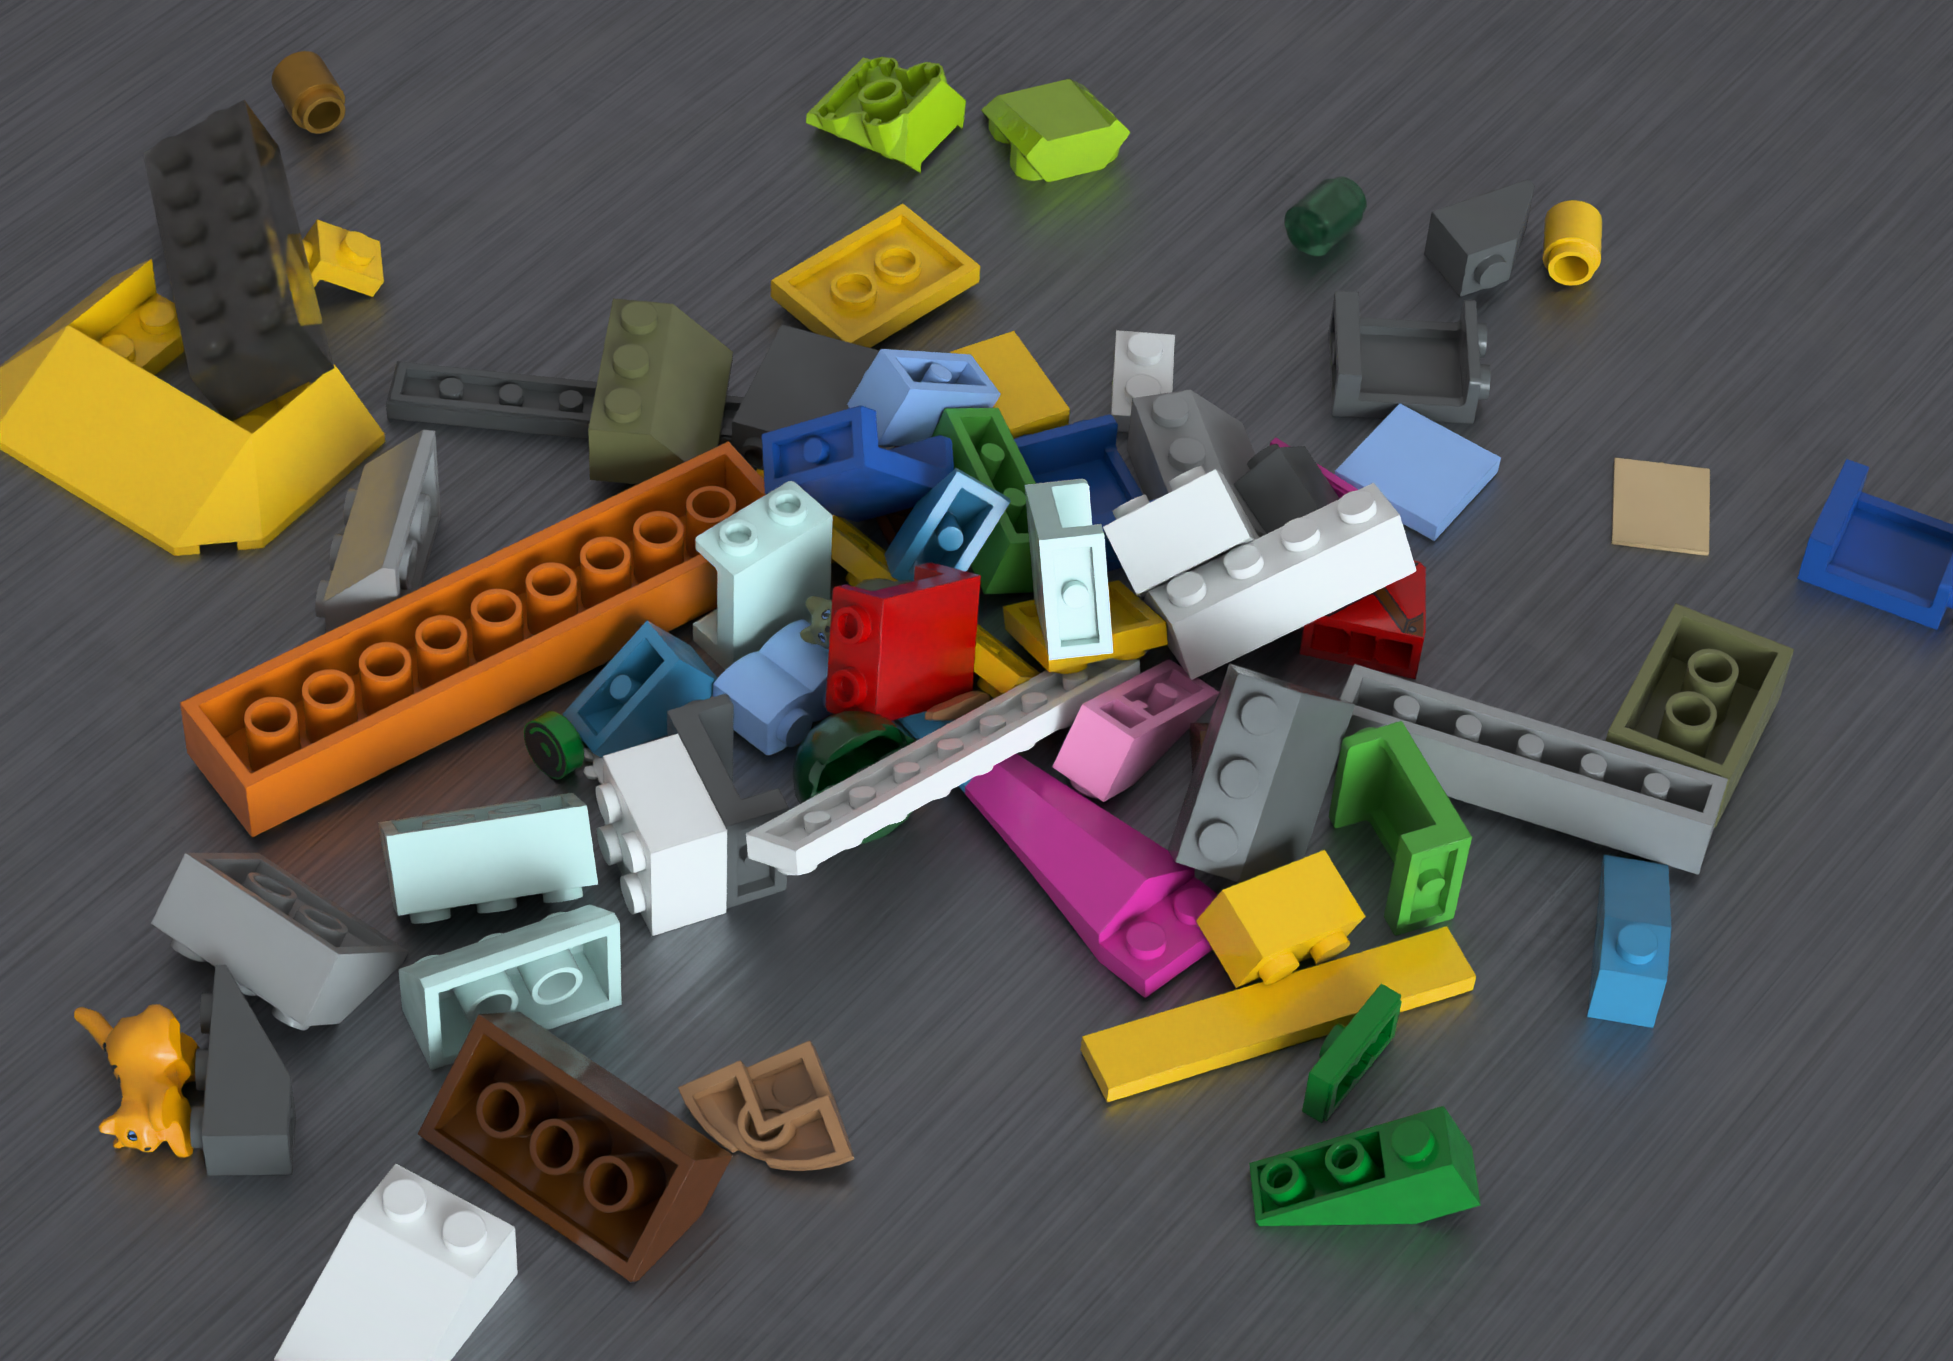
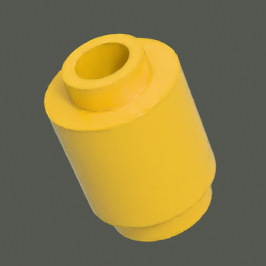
(1572, 242)

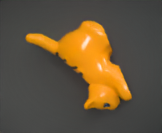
(151, 1067)

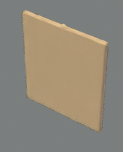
(1661, 506)

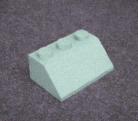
(488, 856)
(544, 970)

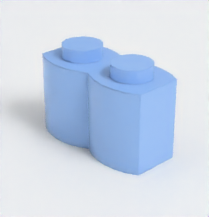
(777, 690)

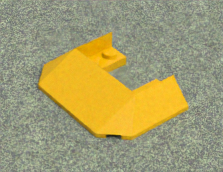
(108, 430)

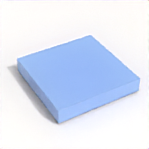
(1420, 469)

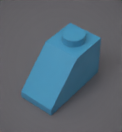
(946, 526)
(636, 690)

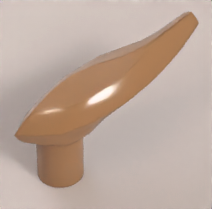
(957, 706)

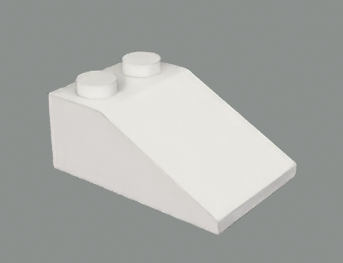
(405, 1278)

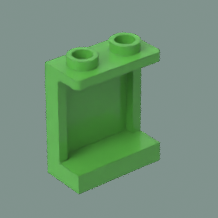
(1393, 788)

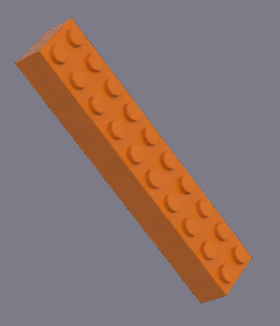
(464, 645)

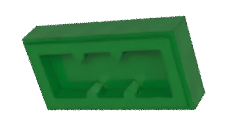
(1350, 1053)

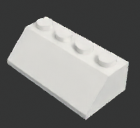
(1283, 580)

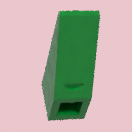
(1370, 1177)

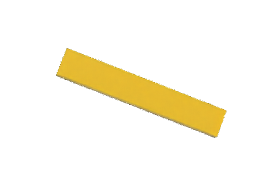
(1273, 1015)

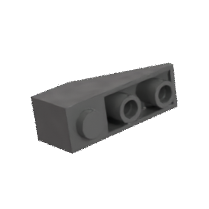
(248, 1091)

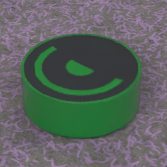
(554, 743)

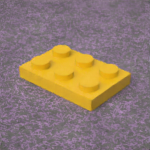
(876, 279)

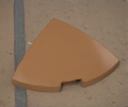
(773, 1111)

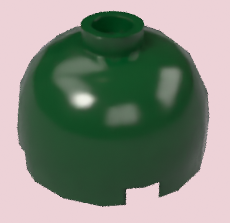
(841, 749)

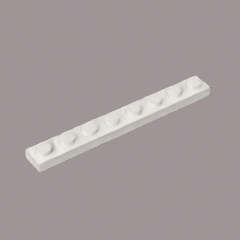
(930, 767)

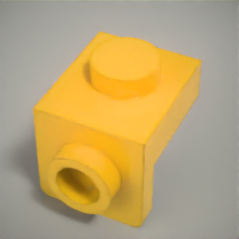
(344, 258)

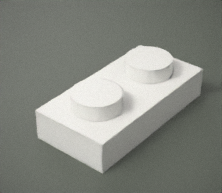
(1140, 369)

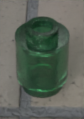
(1325, 215)

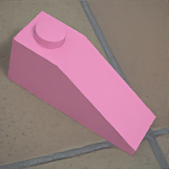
(1131, 729)

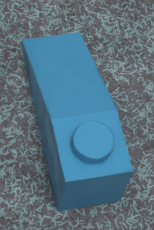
(1630, 942)

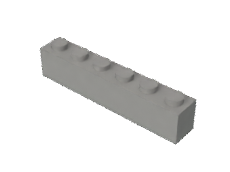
(1547, 771)

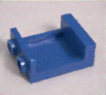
(1088, 453)
(846, 470)
(1880, 552)

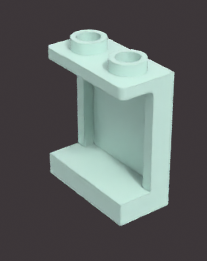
(766, 570)
(1068, 570)

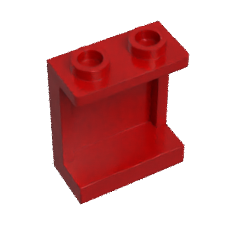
(903, 643)

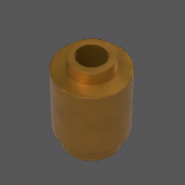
(309, 92)

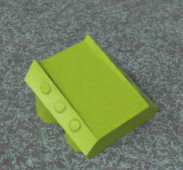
(891, 109)
(1055, 130)

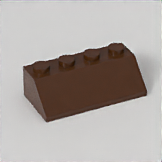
(573, 1143)

